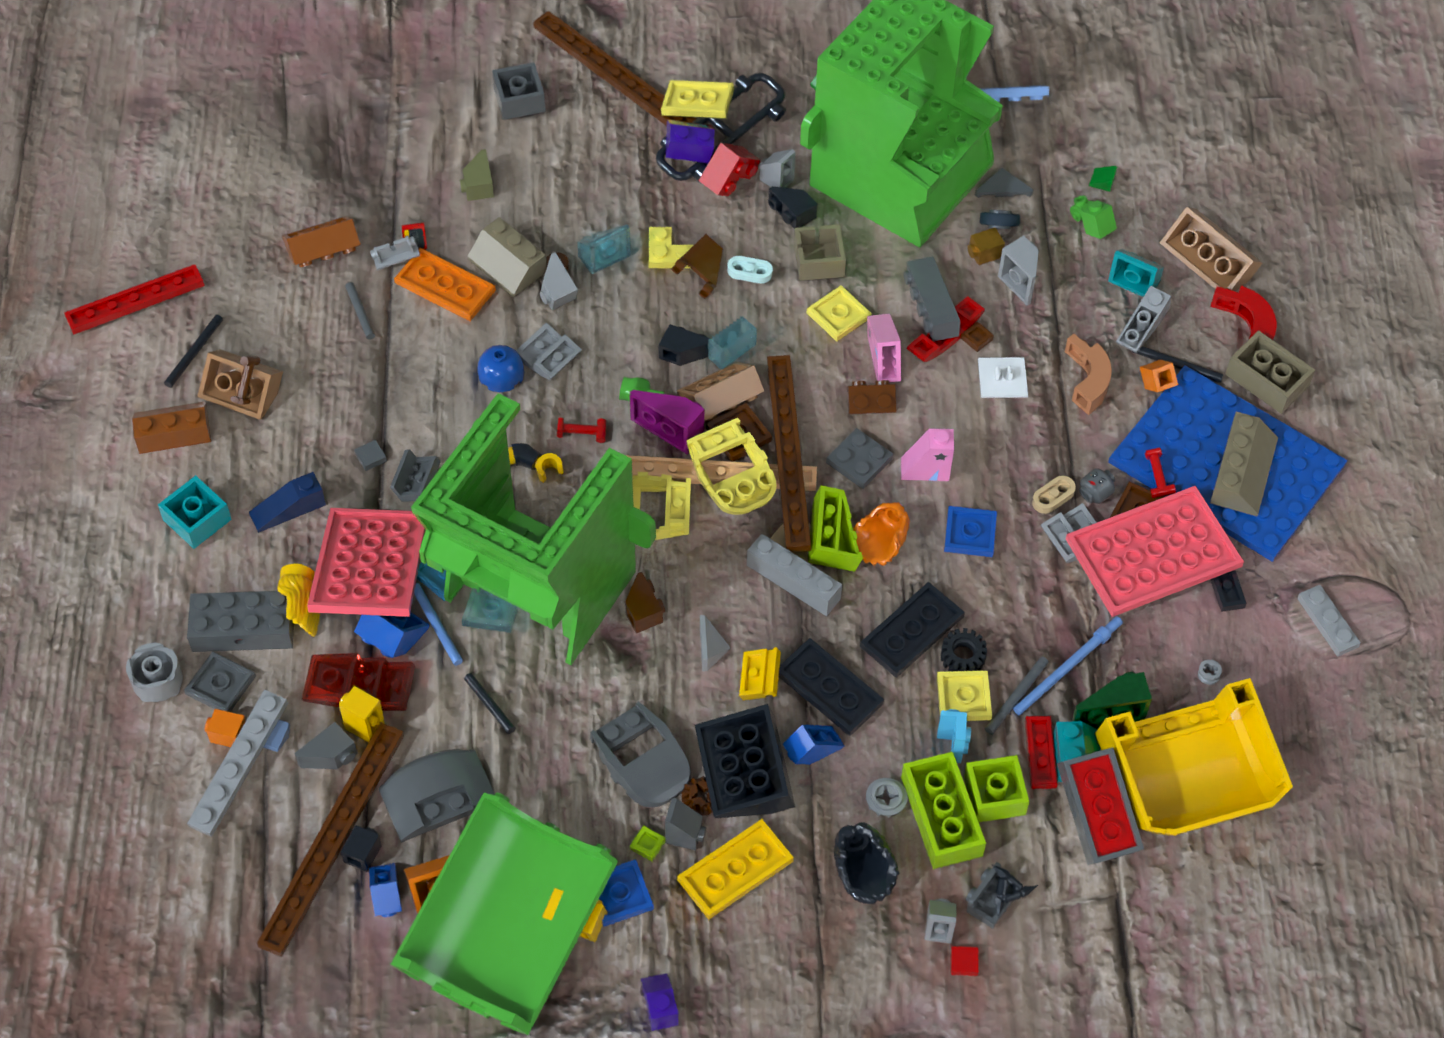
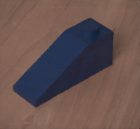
(289, 502)

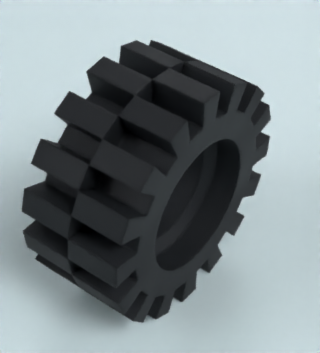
(963, 640)

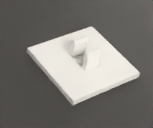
(1002, 377)

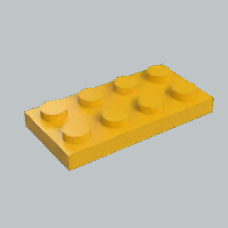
(735, 869)

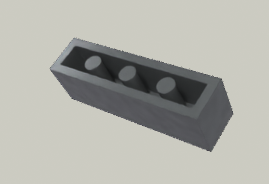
(932, 299)

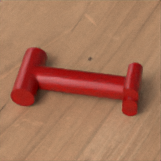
(599, 430)
(1162, 489)

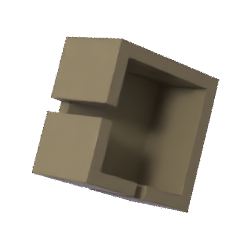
(820, 259)

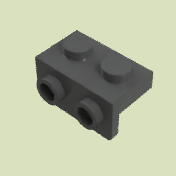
(413, 475)
(982, 899)

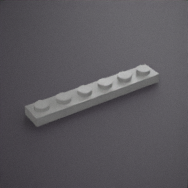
(237, 763)

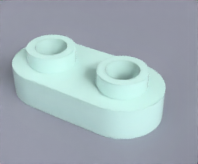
(752, 269)

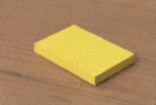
(697, 99)

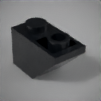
(793, 205)
(682, 346)

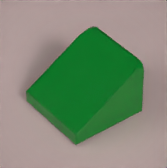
(1103, 178)

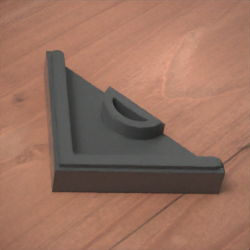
(1004, 185)

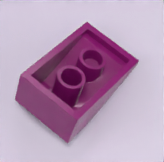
(667, 416)

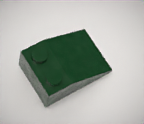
(1120, 696)

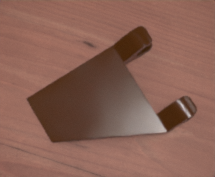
(704, 260)

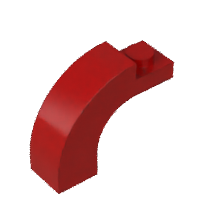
(1249, 306)

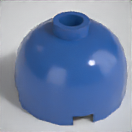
(500, 368)

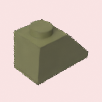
(477, 178)

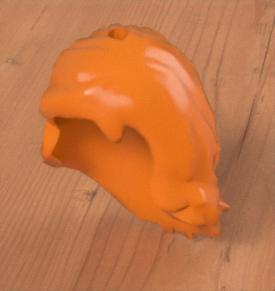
(882, 533)

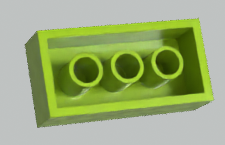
(943, 810)

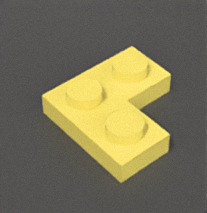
(661, 251)

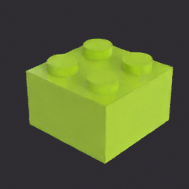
(996, 788)

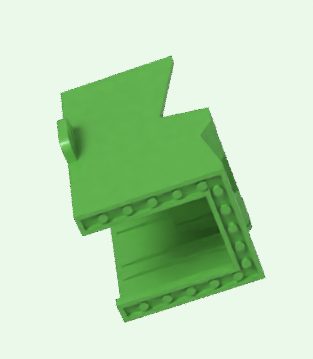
(898, 119)
(550, 572)

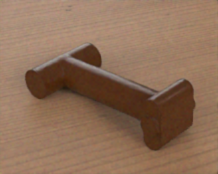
(248, 363)

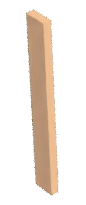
(716, 470)

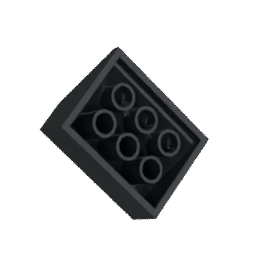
(744, 764)

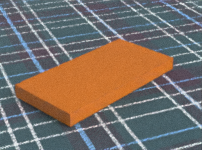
(445, 284)

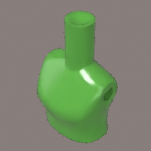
(629, 384)

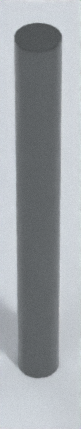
(1016, 695)

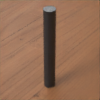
(489, 703)

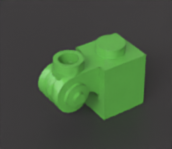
(1096, 216)

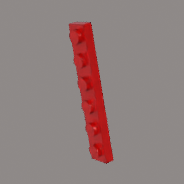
(134, 299)

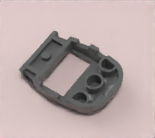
(654, 775)

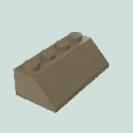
(1245, 465)

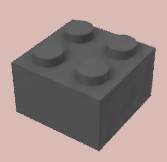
(518, 91)

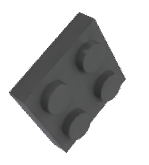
(859, 458)

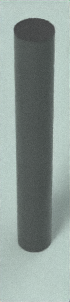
(360, 311)

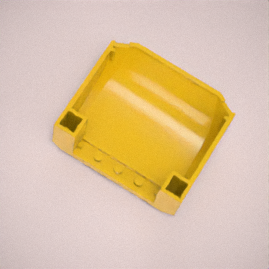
(1198, 762)

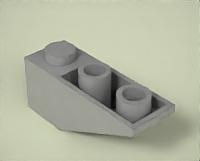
(1145, 319)

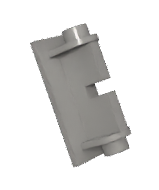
(390, 255)

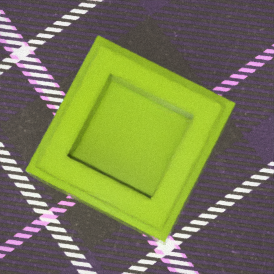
(647, 843)

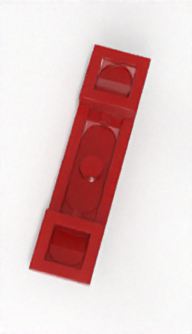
(926, 349)

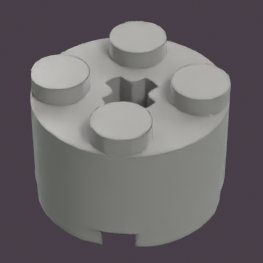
(154, 672)

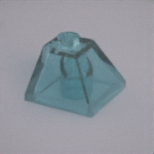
(605, 248)

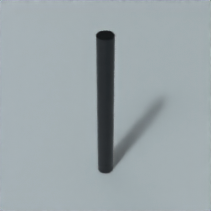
(193, 351)
(1179, 363)

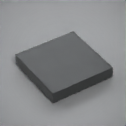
(219, 683)

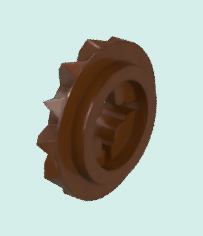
(691, 792)

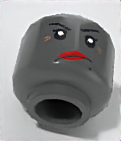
(1097, 486)

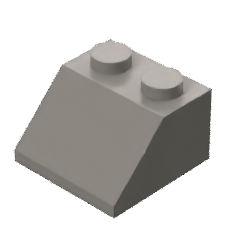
(1019, 268)

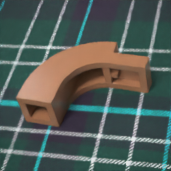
(1096, 363)

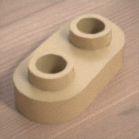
(1052, 496)

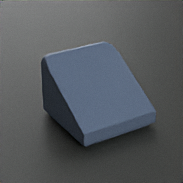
(278, 736)

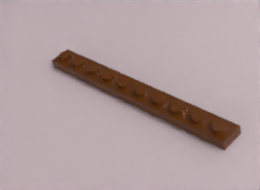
(604, 66)
(788, 454)
(330, 840)

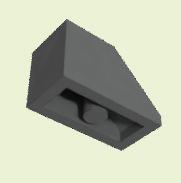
(327, 750)
(683, 826)

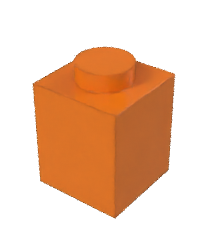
(1158, 375)
(224, 727)

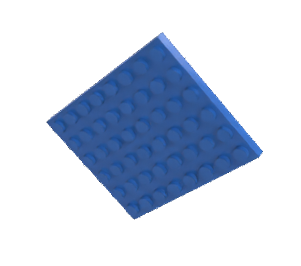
(1192, 432)

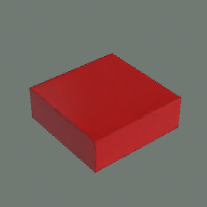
(964, 961)

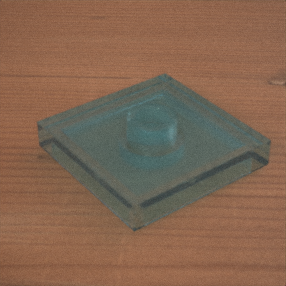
(489, 612)

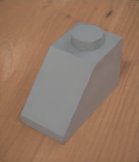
(778, 169)
(557, 284)
(940, 921)

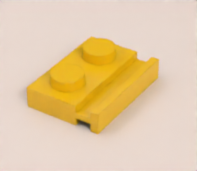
(759, 673)

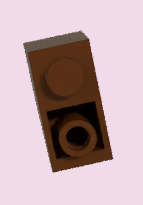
(642, 606)

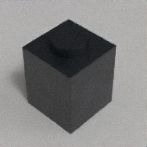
(361, 848)

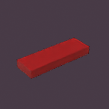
(1041, 752)

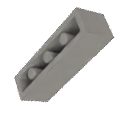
(794, 574)

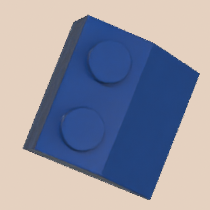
(391, 633)

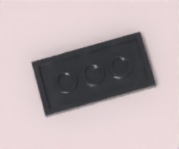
(912, 629)
(830, 687)

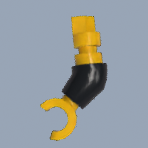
(528, 457)

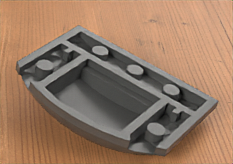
(434, 791)

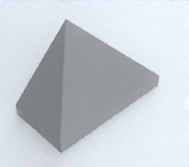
(712, 644)

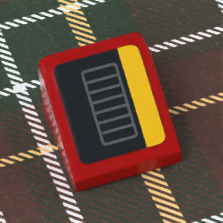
(416, 230)

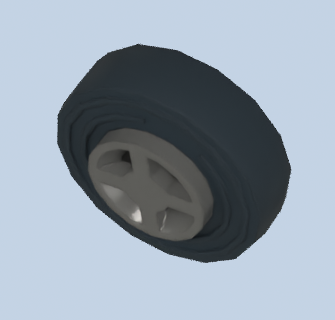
(1000, 219)

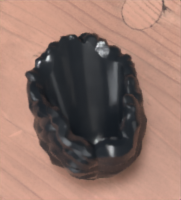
(865, 863)

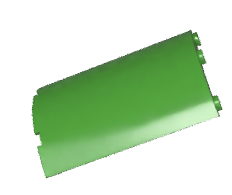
(483, 921)

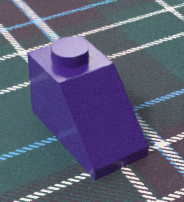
(660, 1001)

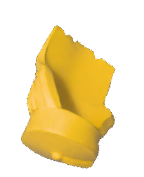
(296, 585)

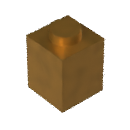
(986, 246)

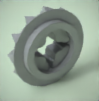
(894, 790)

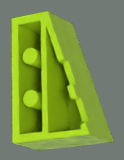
(832, 532)

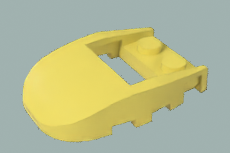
(744, 490)
(677, 501)

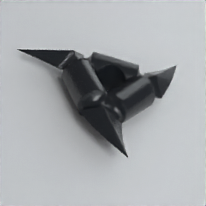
(1018, 889)

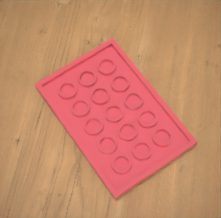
(1154, 551)
(367, 563)

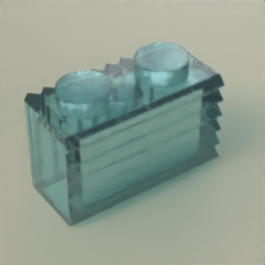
(732, 342)

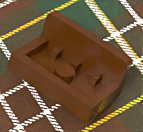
(871, 398)

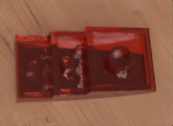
(337, 674)

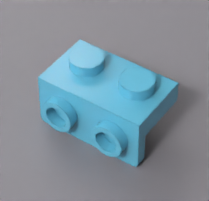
(953, 727)

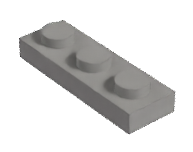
(1328, 620)

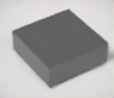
(370, 455)

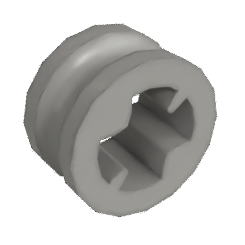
(1207, 678)

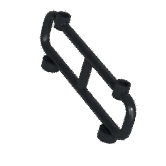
(773, 109)

